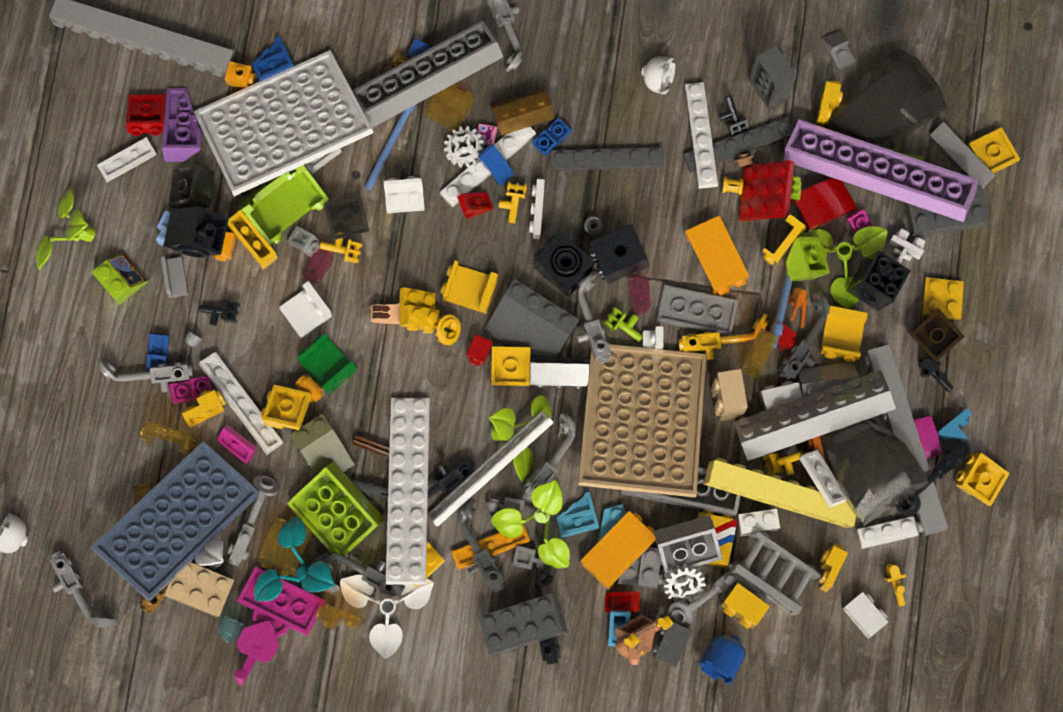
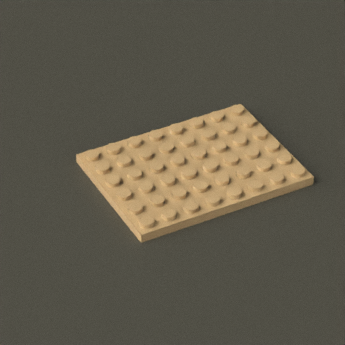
(643, 421)

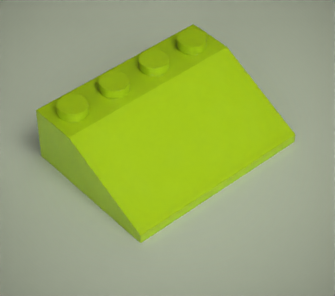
(335, 510)

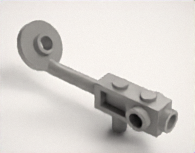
(504, 17)
(593, 331)
(158, 374)
(546, 471)
(267, 487)
(71, 583)
(683, 613)

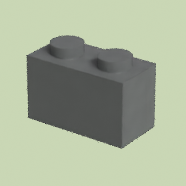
(671, 645)

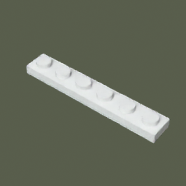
(701, 135)
(478, 173)
(240, 403)

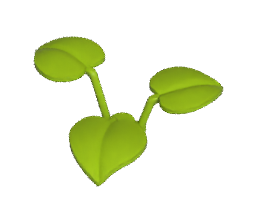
(76, 229)
(867, 240)
(504, 430)
(549, 502)

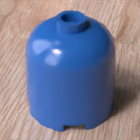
(723, 658)

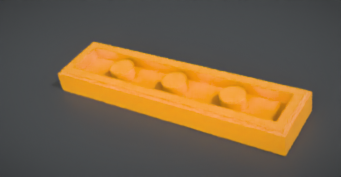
(494, 544)

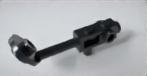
(954, 456)
(452, 475)
(545, 579)

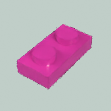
(236, 444)

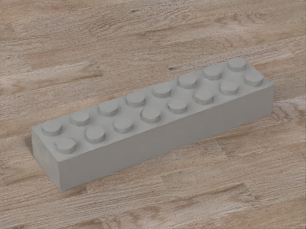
(427, 73)
(814, 415)

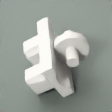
(905, 249)

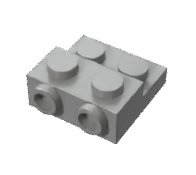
(644, 571)

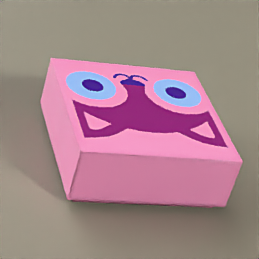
(488, 133)

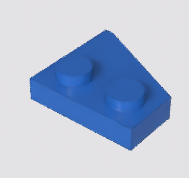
(272, 60)

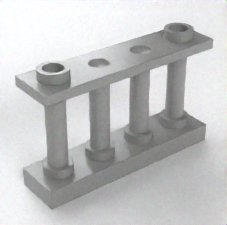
(759, 583)

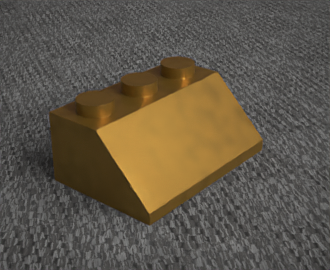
(522, 111)

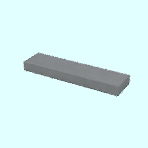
(962, 154)

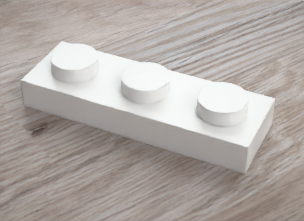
(126, 159)
(536, 209)
(823, 478)
(887, 532)

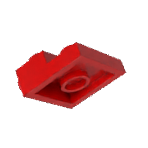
(146, 114)

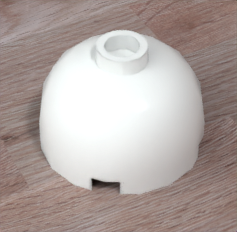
(658, 73)
(12, 534)

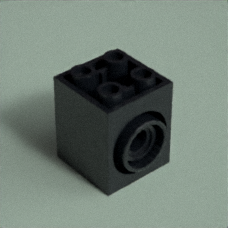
(196, 232)
(606, 251)
(563, 252)
(878, 280)

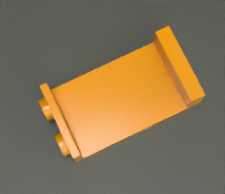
(717, 255)
(618, 549)

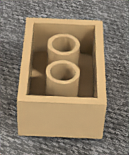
(729, 395)
(199, 589)

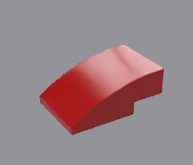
(824, 203)

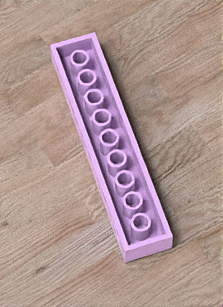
(881, 170)

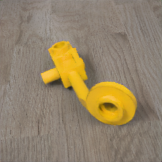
(712, 341)

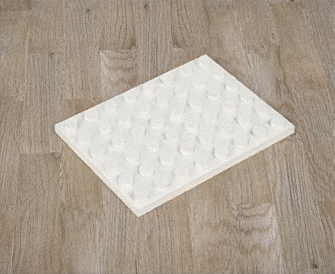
(282, 122)

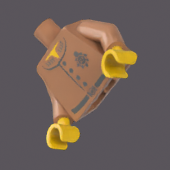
(637, 636)

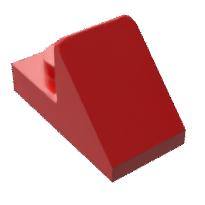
(474, 204)
(622, 601)

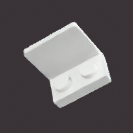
(404, 194)
(306, 310)

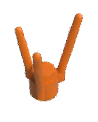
(797, 299)

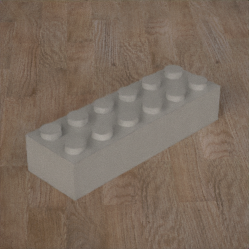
(706, 498)

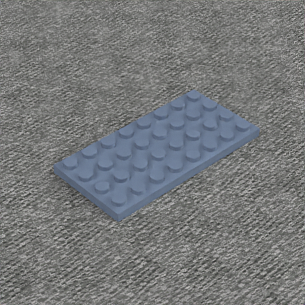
(175, 521)

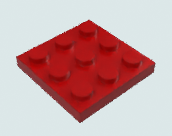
(766, 191)

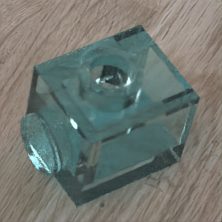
(230, 630)

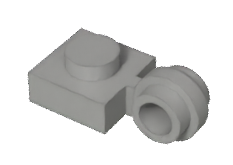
(494, 505)
(525, 558)

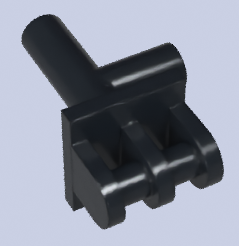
(736, 120)
(227, 311)
(929, 368)

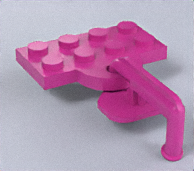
(291, 609)

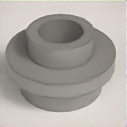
(593, 219)

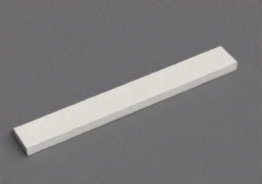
(490, 468)

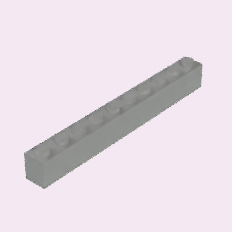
(141, 36)
(901, 424)

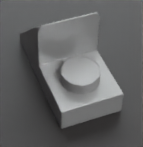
(838, 50)

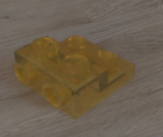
(450, 107)
(333, 617)

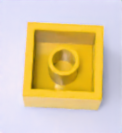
(744, 606)

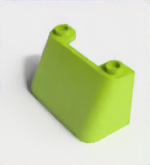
(282, 202)

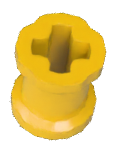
(726, 188)

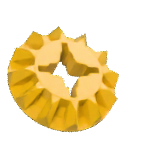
(453, 324)

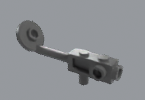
(801, 350)
(484, 562)
(372, 575)

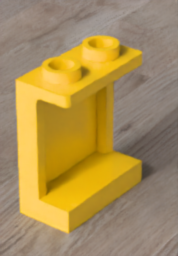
(798, 228)

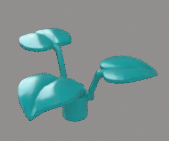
(313, 578)

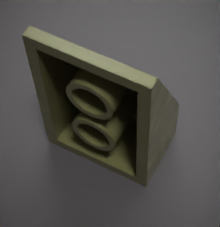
(321, 446)

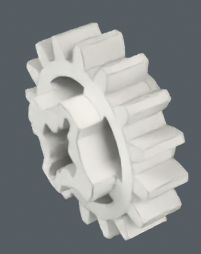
(464, 150)
(683, 582)

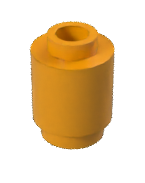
(309, 385)

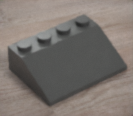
(531, 321)

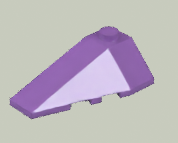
(181, 129)

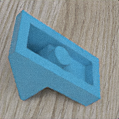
(952, 431)
(616, 619)

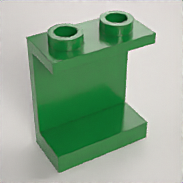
(326, 364)

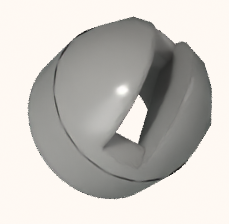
(192, 339)

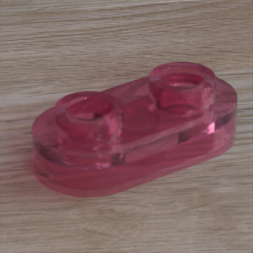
(319, 265)
(640, 294)

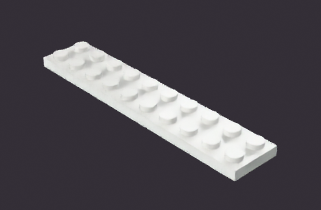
(408, 491)

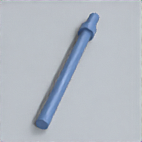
(388, 147)
(777, 327)

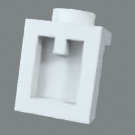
(653, 339)

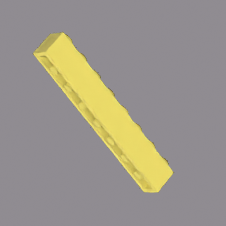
(776, 492)

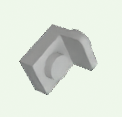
(304, 241)

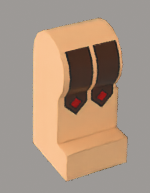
(385, 313)

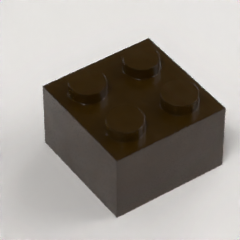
(936, 335)

